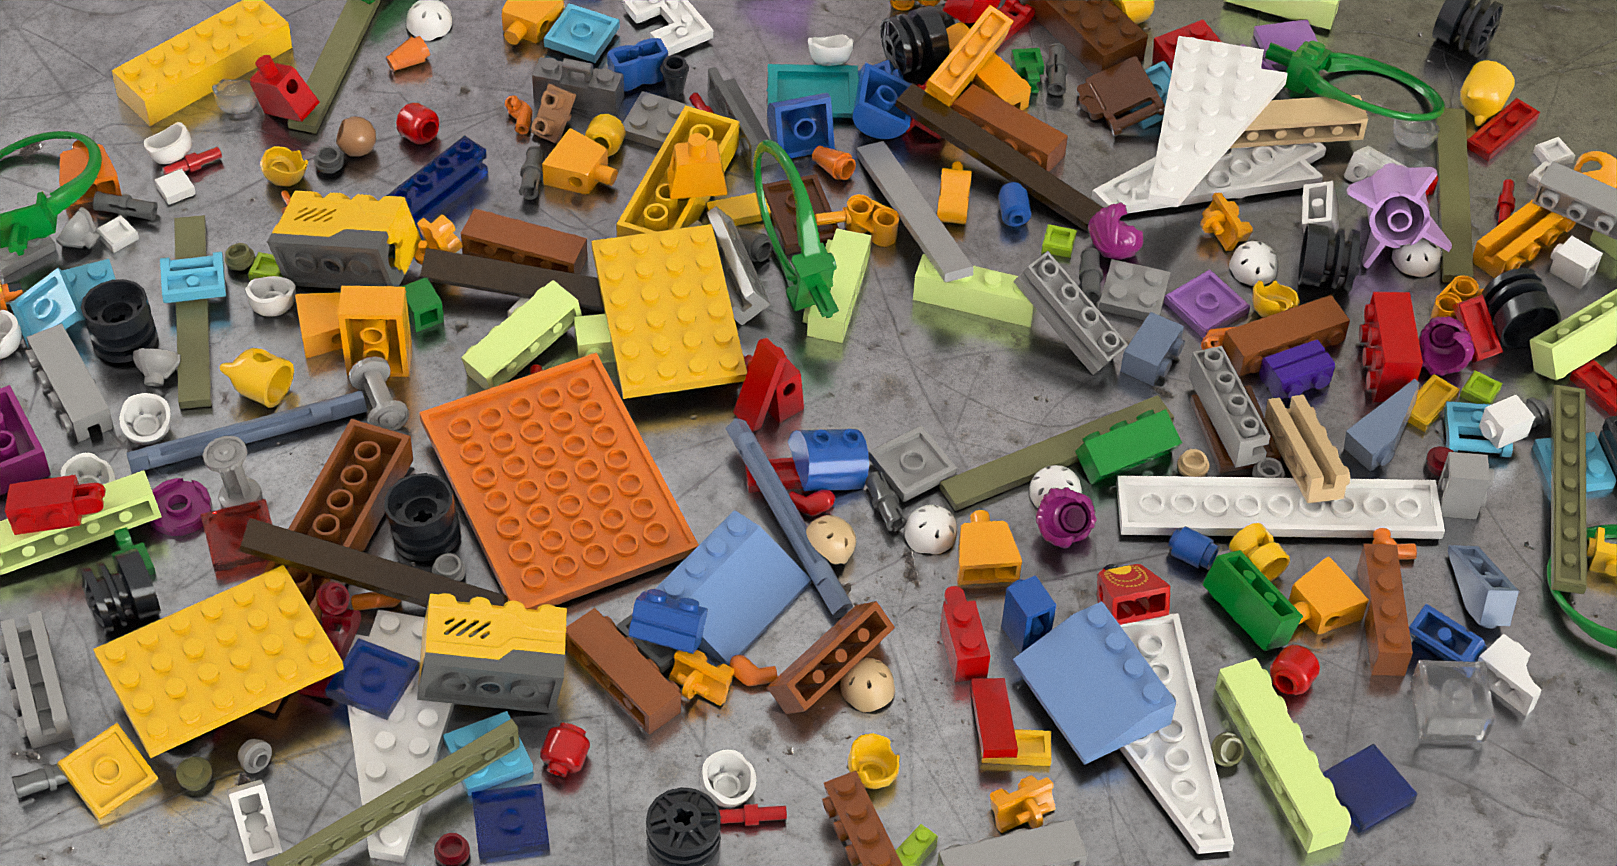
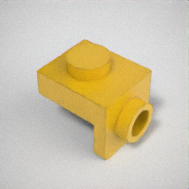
(1602, 554)

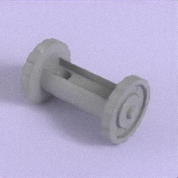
(371, 376)
(226, 457)

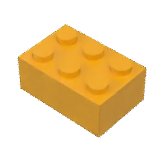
(375, 325)

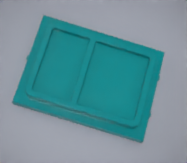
(797, 81)

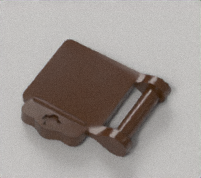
(1119, 91)

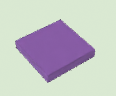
(1285, 34)
(1206, 303)

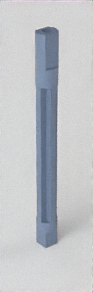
(248, 431)
(789, 518)

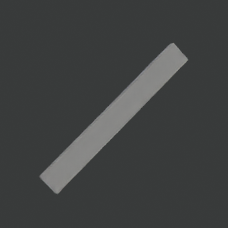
(915, 212)

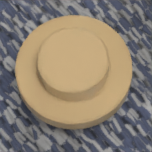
(1193, 463)

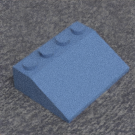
(742, 583)
(1095, 684)

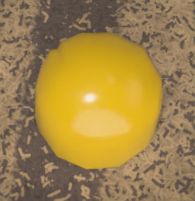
(283, 166)
(1273, 298)
(873, 761)

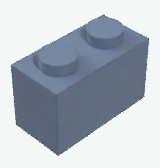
(1152, 349)

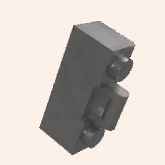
(594, 88)

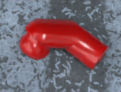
(814, 503)

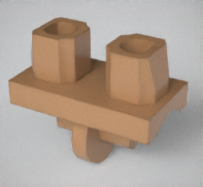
(553, 113)

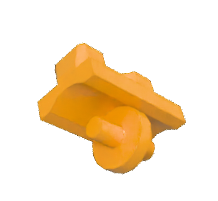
(1223, 220)
(437, 236)
(701, 677)
(1024, 805)

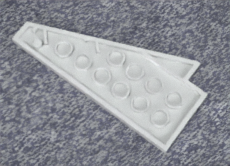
(1208, 106)
(1178, 758)

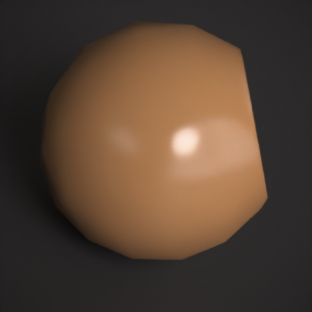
(356, 136)

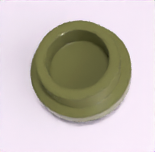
(239, 257)
(1227, 749)
(194, 773)

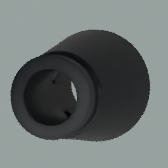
(674, 73)

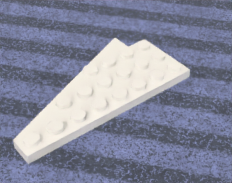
(1235, 175)
(402, 745)

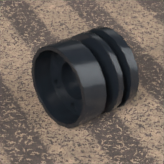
(1471, 22)
(914, 39)
(1329, 257)
(1520, 307)
(118, 319)
(422, 517)
(120, 590)
(683, 829)

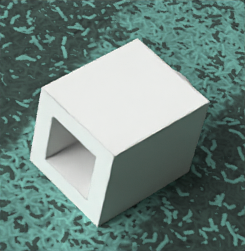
(1575, 262)
(1506, 421)

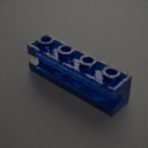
(443, 179)

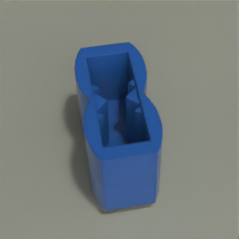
(639, 62)

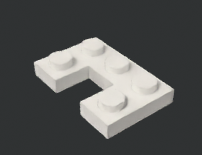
(685, 23)

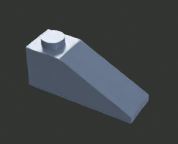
(1379, 432)
(1484, 588)

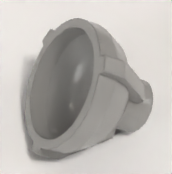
(79, 231)
(156, 364)

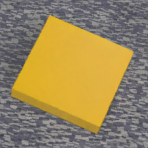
(107, 771)

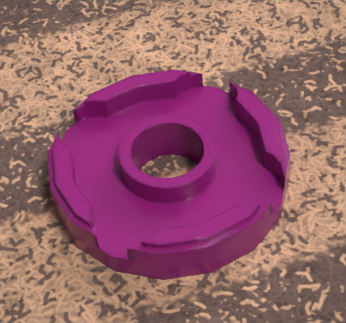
(187, 519)

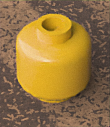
(606, 131)

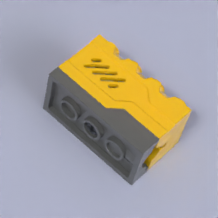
(344, 240)
(492, 654)

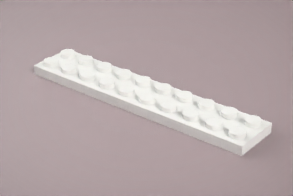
(1231, 503)

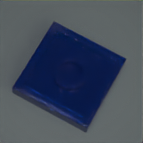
(372, 679)
(1369, 786)
(510, 821)

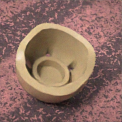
(832, 538)
(865, 674)

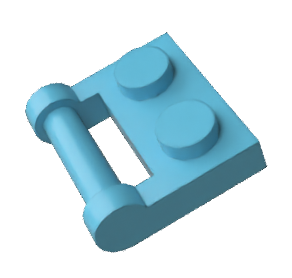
(193, 278)
(1465, 420)

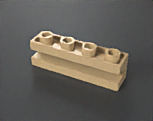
(1307, 450)

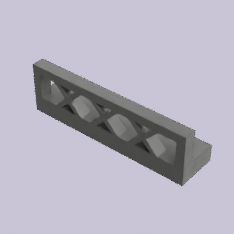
(732, 104)

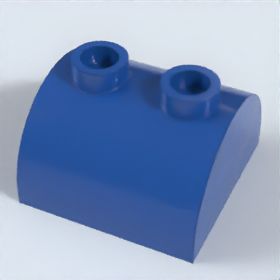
(875, 104)
(802, 124)
(830, 458)

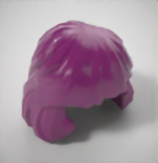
(1114, 237)
(1445, 346)
(1065, 517)

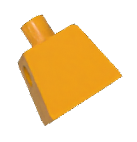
(529, 19)
(578, 164)
(696, 169)
(319, 322)
(987, 552)
(1327, 598)

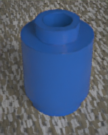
(1014, 204)
(1193, 548)

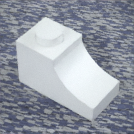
(1509, 675)
(254, 820)

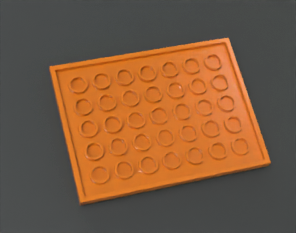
(558, 484)

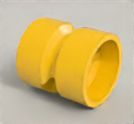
(1261, 550)

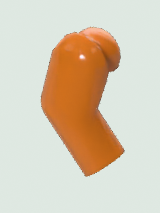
(521, 112)
(1214, 338)
(1405, 551)
(372, 601)
(750, 674)

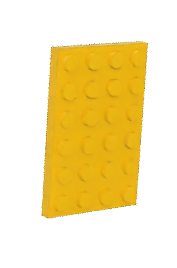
(668, 311)
(217, 660)

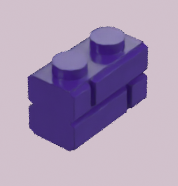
(1297, 370)

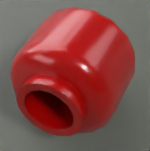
(417, 123)
(1294, 670)
(565, 749)

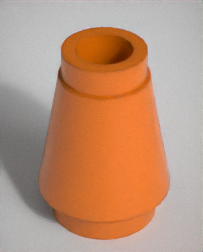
(408, 54)
(836, 163)

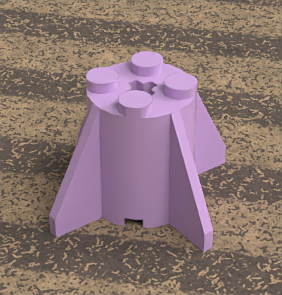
(1397, 209)

